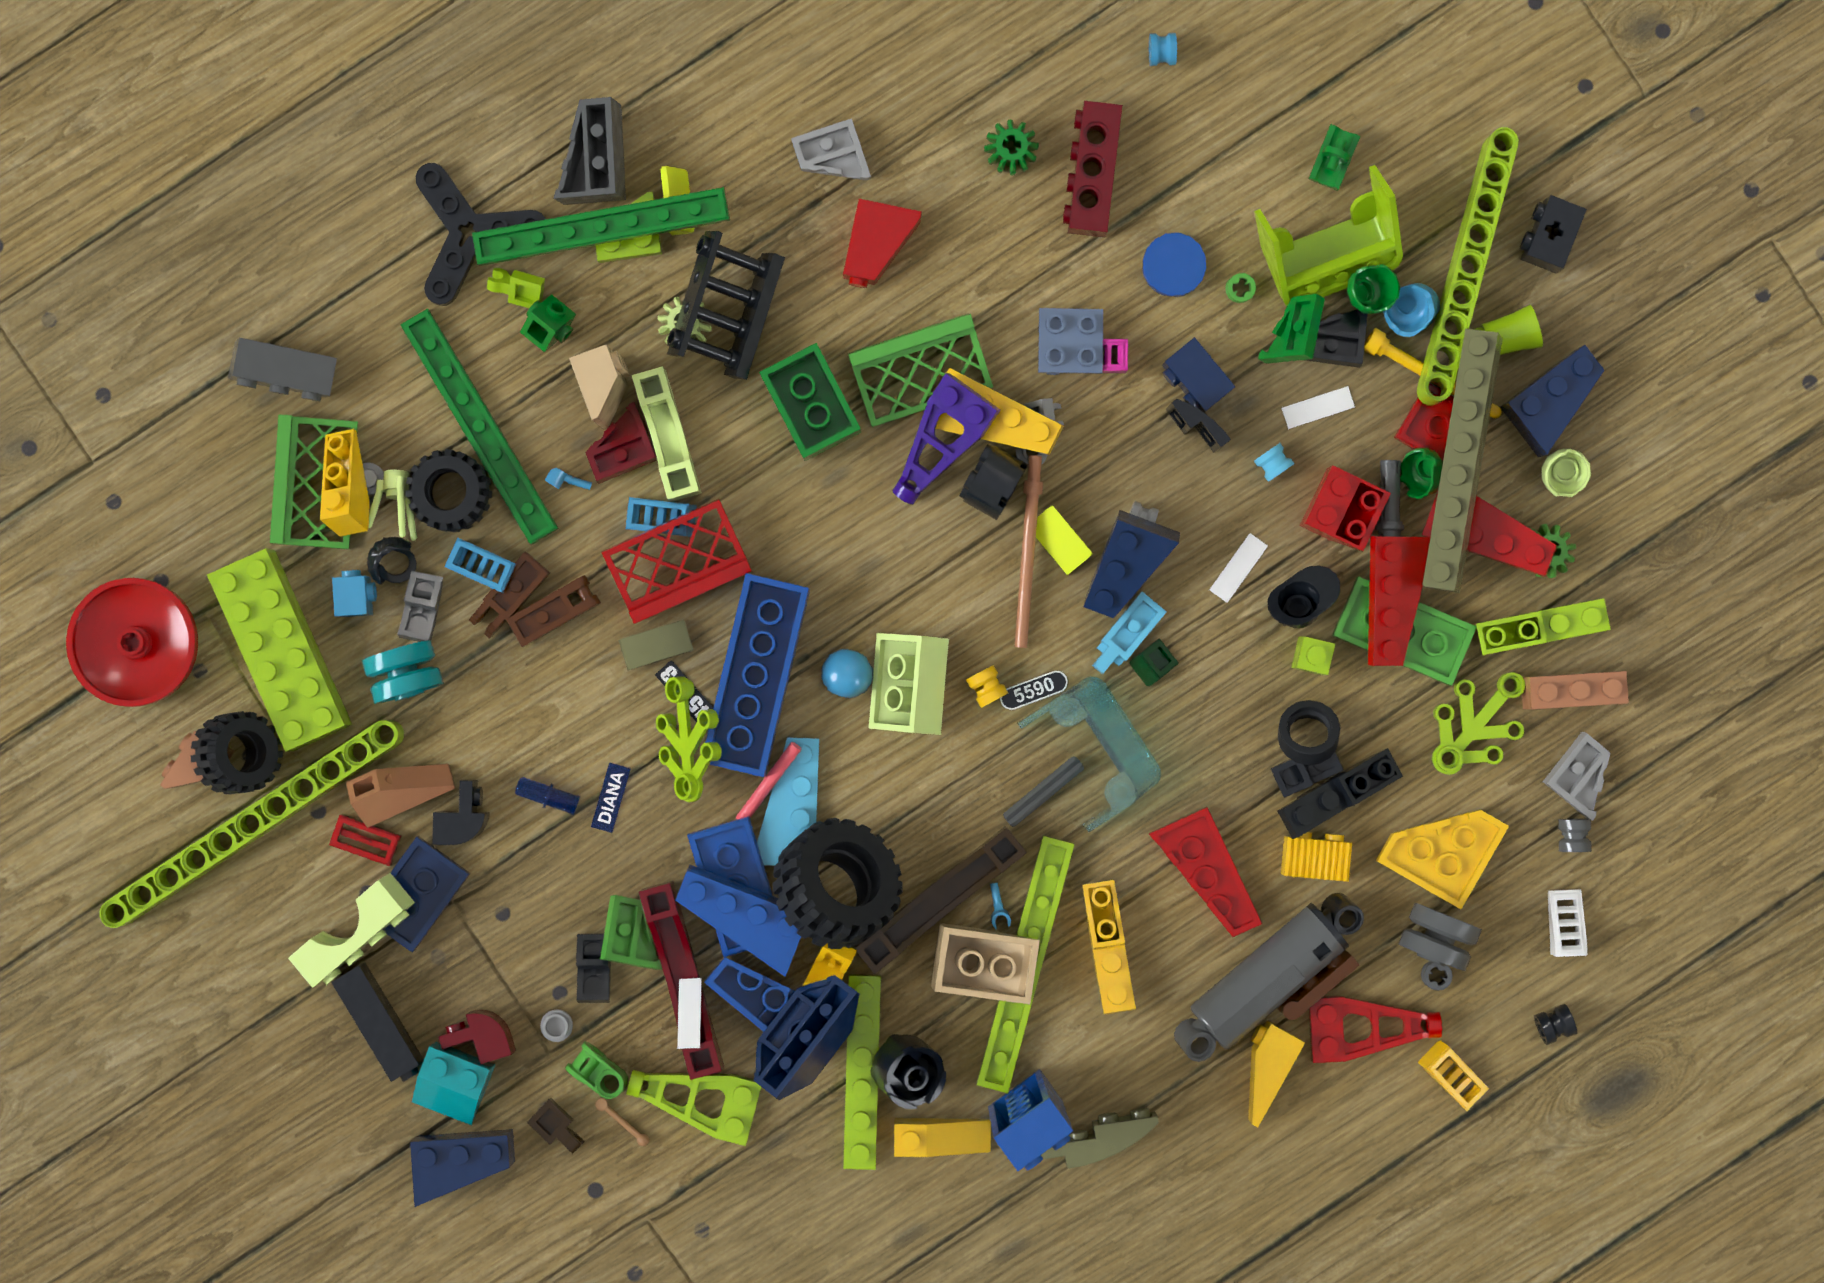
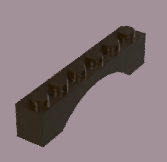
(941, 898)

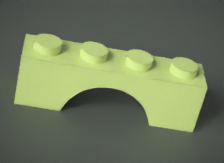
(667, 434)
(378, 907)

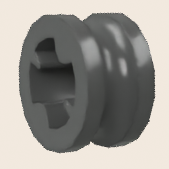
(1433, 984)

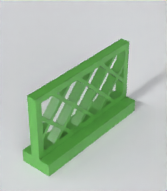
(907, 344)
(285, 481)

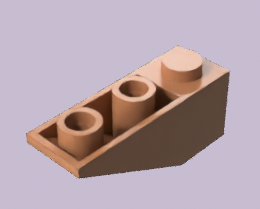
(394, 790)

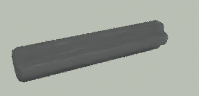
(1043, 791)

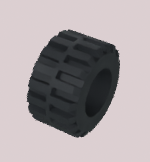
(422, 485)
(213, 758)

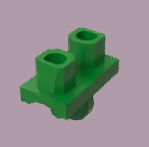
(1334, 157)

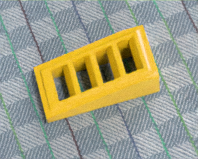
(1438, 1060)

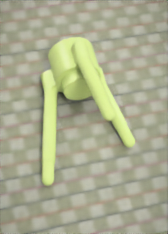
(395, 488)

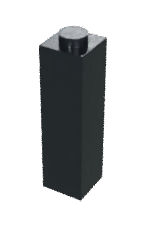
(378, 1023)

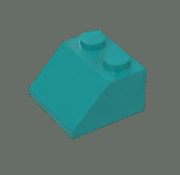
(452, 1083)

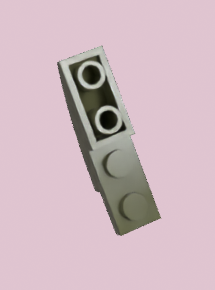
(1109, 1137)

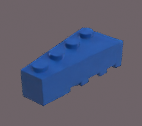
(742, 915)
(749, 992)

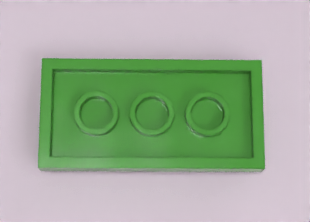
(1435, 643)

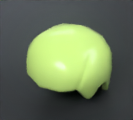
(1566, 472)

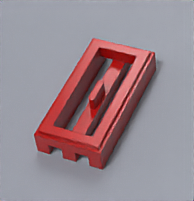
(339, 830)

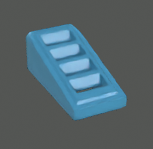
(634, 512)
(458, 555)

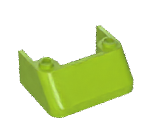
(1329, 257)

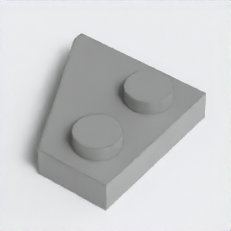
(832, 151)

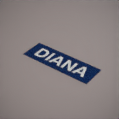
(610, 797)

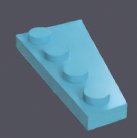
(791, 802)

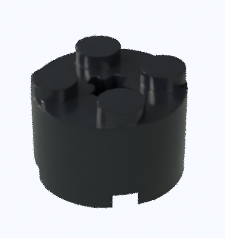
(994, 482)
(908, 1071)

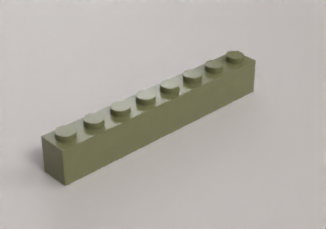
(1462, 460)

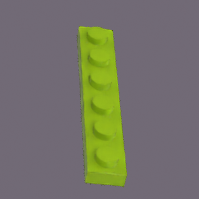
(861, 1089)

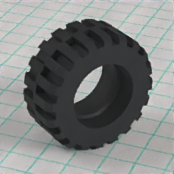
(809, 904)

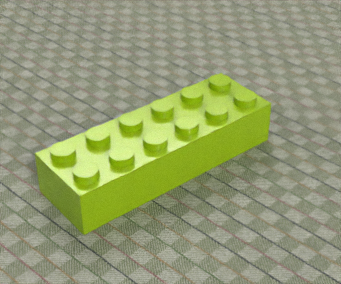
(279, 649)

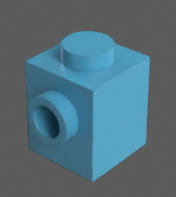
(353, 594)

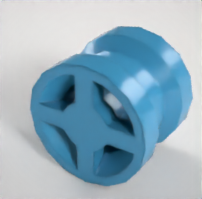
(1162, 49)

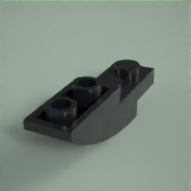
(1339, 793)

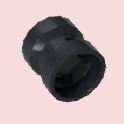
(1553, 1025)

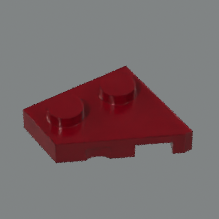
(622, 447)

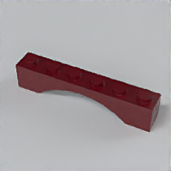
(678, 962)

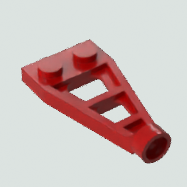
(1328, 1030)

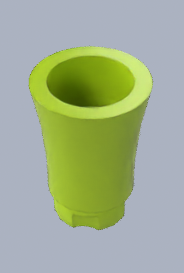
(1518, 330)

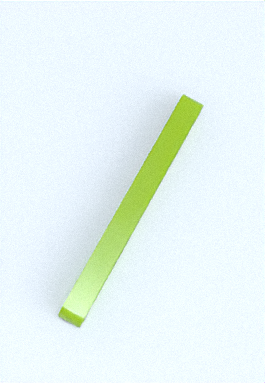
(236, 827)

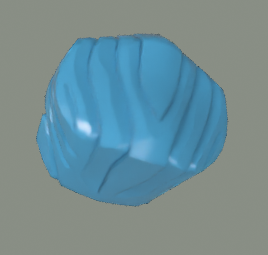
(1413, 310)

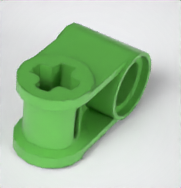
(596, 1070)

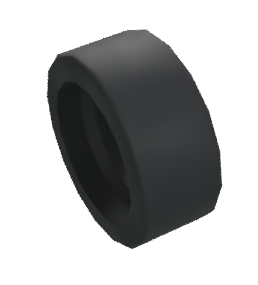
(1311, 710)

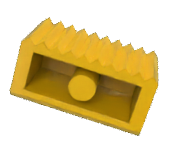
(1317, 857)

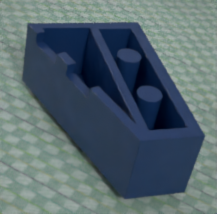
(1128, 560)

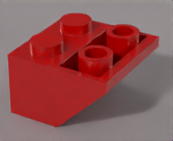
(1345, 508)

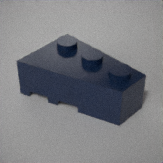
(1551, 401)
(456, 1160)

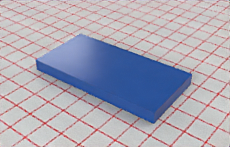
(732, 854)

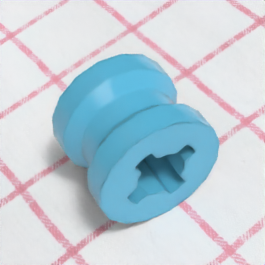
(1274, 462)

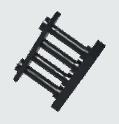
(755, 299)

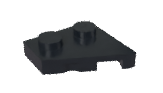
(1341, 339)

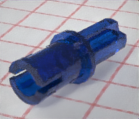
(547, 795)

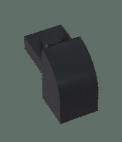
(461, 825)

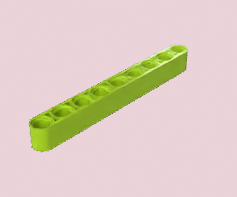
(1474, 252)

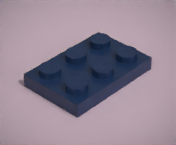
(431, 883)

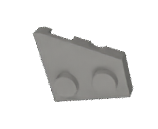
(1580, 774)

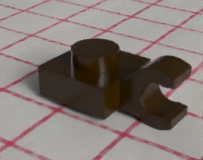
(552, 1123)

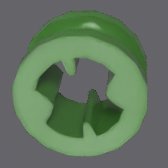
(1235, 280)

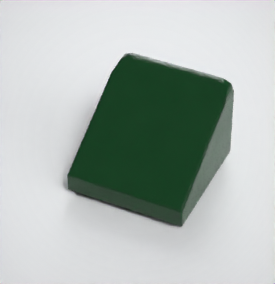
(1153, 662)

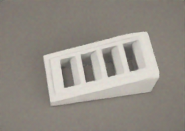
(1578, 922)

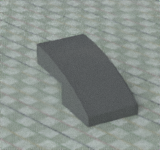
(420, 607)

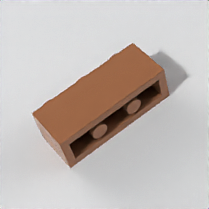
(1575, 690)

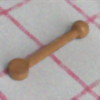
(603, 1104)

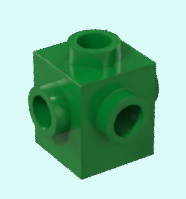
(548, 323)

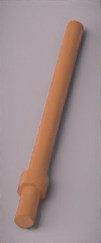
(1032, 488)

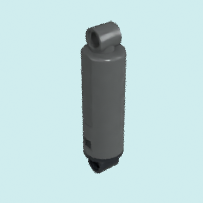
(1268, 976)

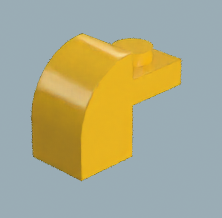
(830, 963)

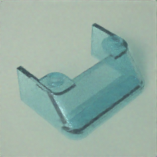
(1095, 703)

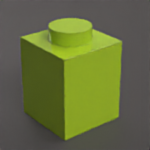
(1313, 655)

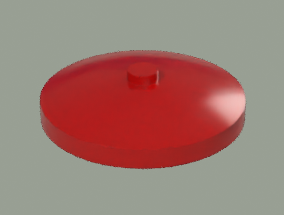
(132, 642)

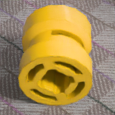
(987, 686)

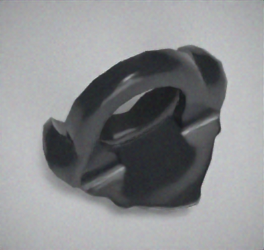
(382, 548)

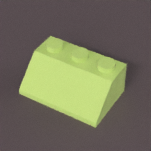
(908, 683)

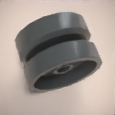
(1439, 937)

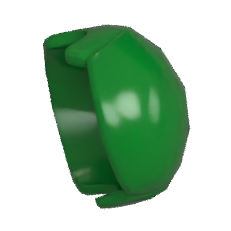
(1373, 289)
(1421, 472)

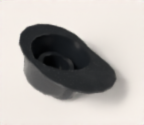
(1304, 596)

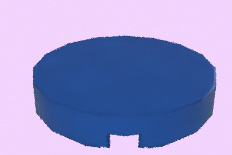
(1174, 264)

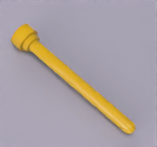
(1379, 344)

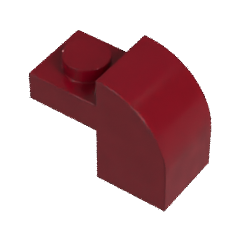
(488, 1032)

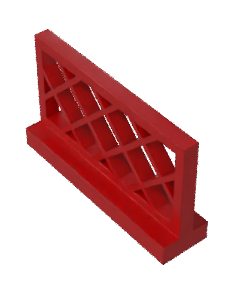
(688, 586)

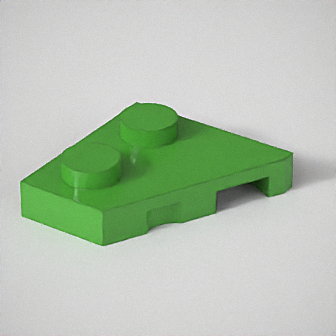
(628, 935)

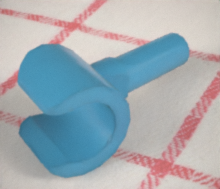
(557, 477)
(998, 906)

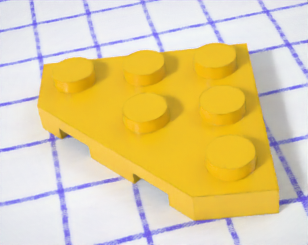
(1445, 853)

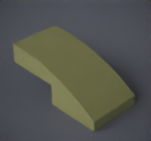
(655, 645)

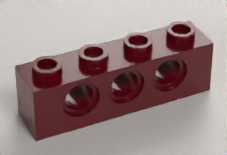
(1106, 120)

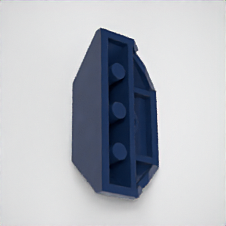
(805, 1036)

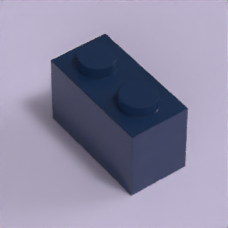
(1197, 376)

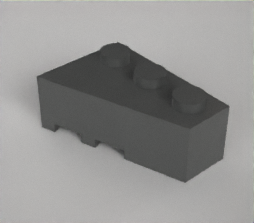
(595, 155)
(282, 369)

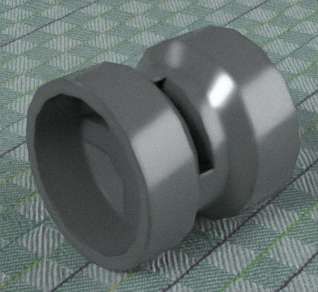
(1574, 835)

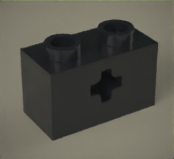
(1565, 220)

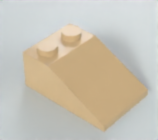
(984, 964)

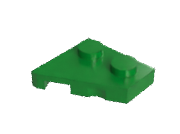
(1296, 331)

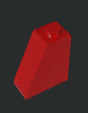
(876, 240)

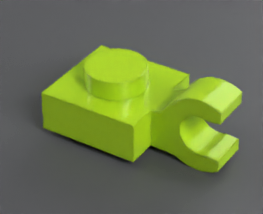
(520, 287)

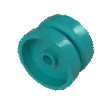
(402, 671)

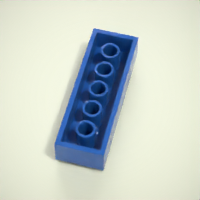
(757, 672)
(1029, 1121)

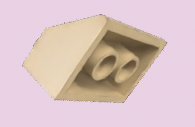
(601, 381)

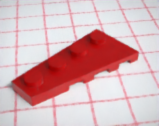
(1504, 539)
(1394, 595)
(1205, 862)

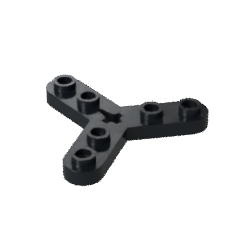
(455, 212)

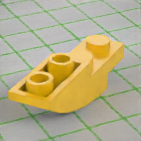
(1108, 947)

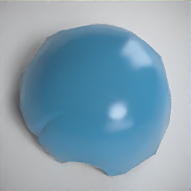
(847, 673)

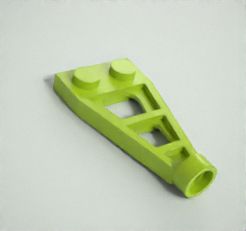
(737, 1111)

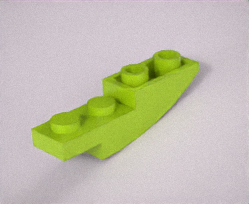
(1543, 626)

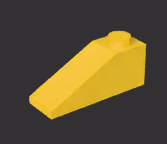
(1271, 1061)
(941, 1137)

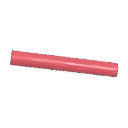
(769, 781)

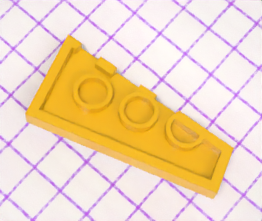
(1013, 425)

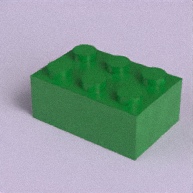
(810, 402)

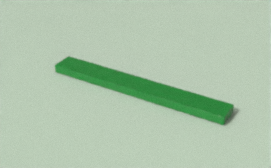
(601, 226)
(479, 426)

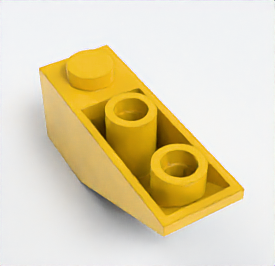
(344, 486)

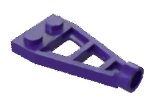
(964, 406)

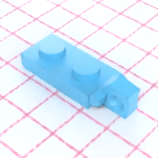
(1128, 632)

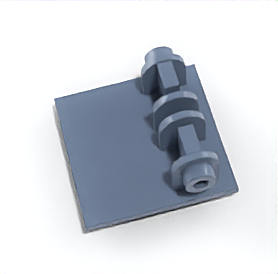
(1070, 341)

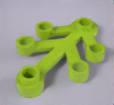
(1474, 727)
(688, 780)

